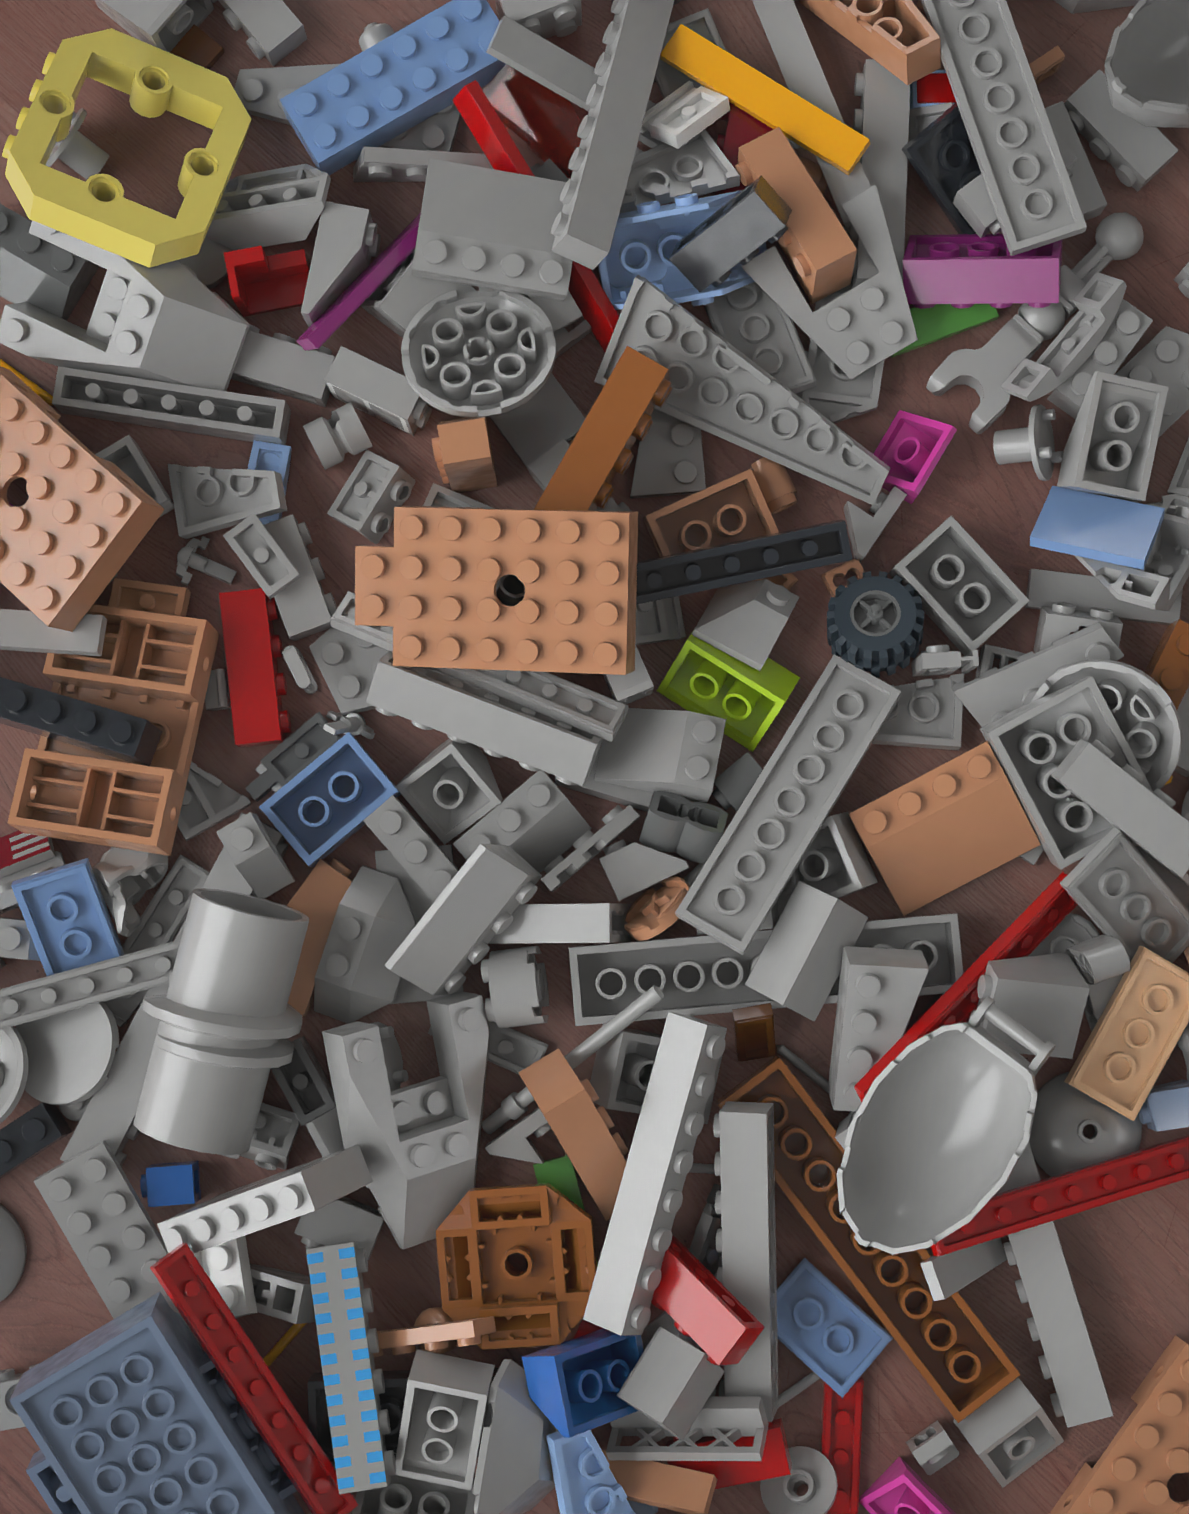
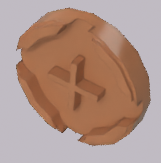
(656, 909)

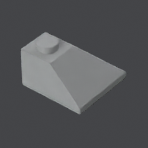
(746, 620)
(451, 788)

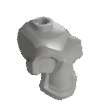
(124, 879)

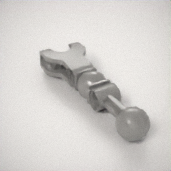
(987, 368)

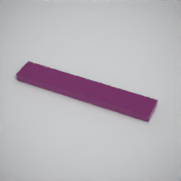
(361, 288)

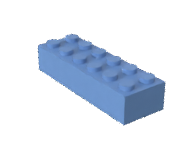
(394, 83)

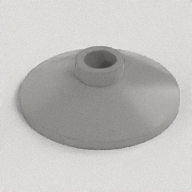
(807, 1468)

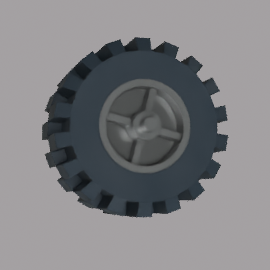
(875, 623)

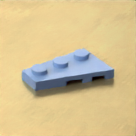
(584, 1477)

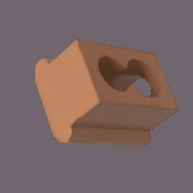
(852, 565)

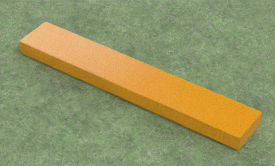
(765, 99)

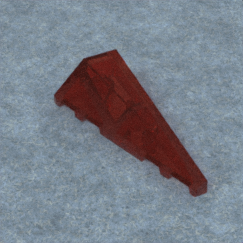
(536, 116)

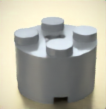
(516, 987)

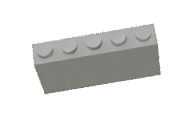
(267, 1201)

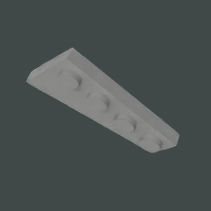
(406, 165)
(672, 172)

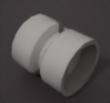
(337, 435)

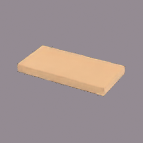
(1134, 1034)

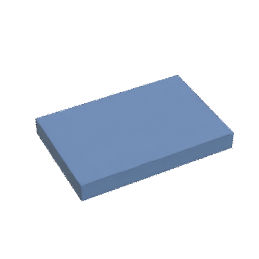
(1097, 527)
(67, 917)
(826, 1328)

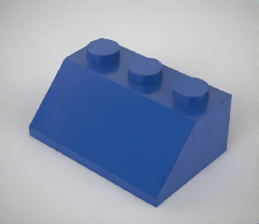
(581, 1379)

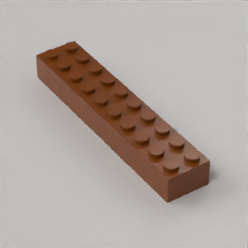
(937, 1336)

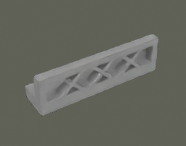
(720, 1417)

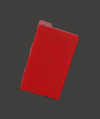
(266, 282)

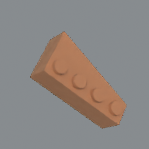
(886, 31)
(815, 239)
(465, 454)
(579, 1126)

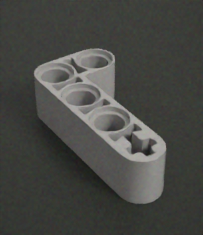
(1101, 965)

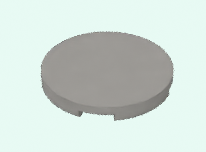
(70, 1053)

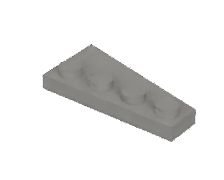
(669, 459)
(1016, 684)
(925, 716)

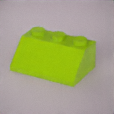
(726, 688)

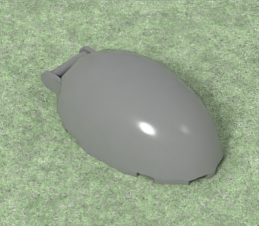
(1151, 64)
(939, 1132)

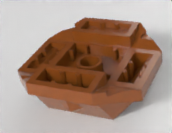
(529, 1304)

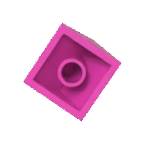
(912, 451)
(902, 1492)

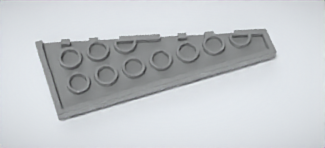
(735, 397)

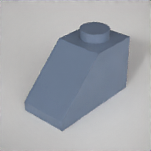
(1166, 1106)

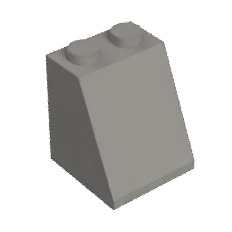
(157, 21)
(405, 295)
(1041, 995)

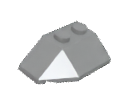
(269, 207)
(363, 937)

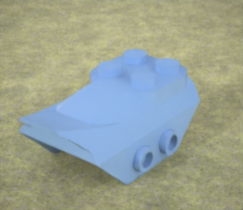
(646, 241)

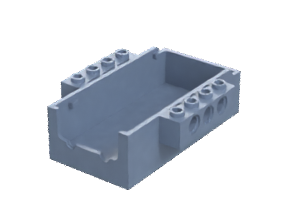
(145, 1426)

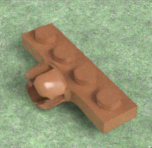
(435, 1333)

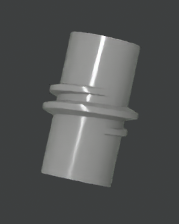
(222, 1022)

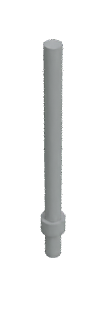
(517, 1103)

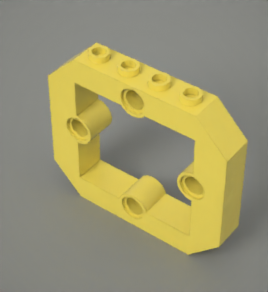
(97, 208)

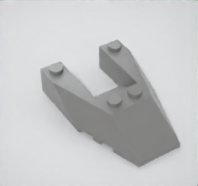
(143, 325)
(423, 1136)

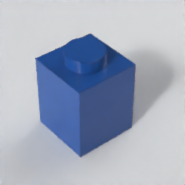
(171, 1184)

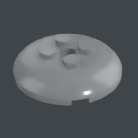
(478, 352)
(1139, 708)

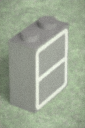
(376, 391)

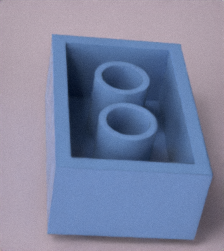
(329, 800)

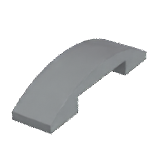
(1074, 344)

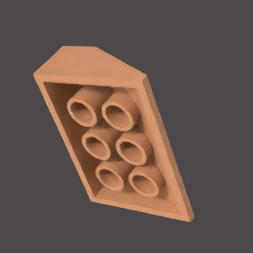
(945, 828)

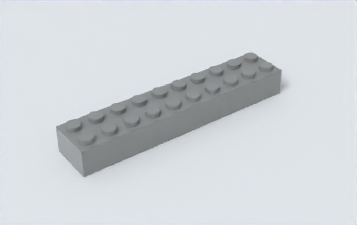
(710, 978)

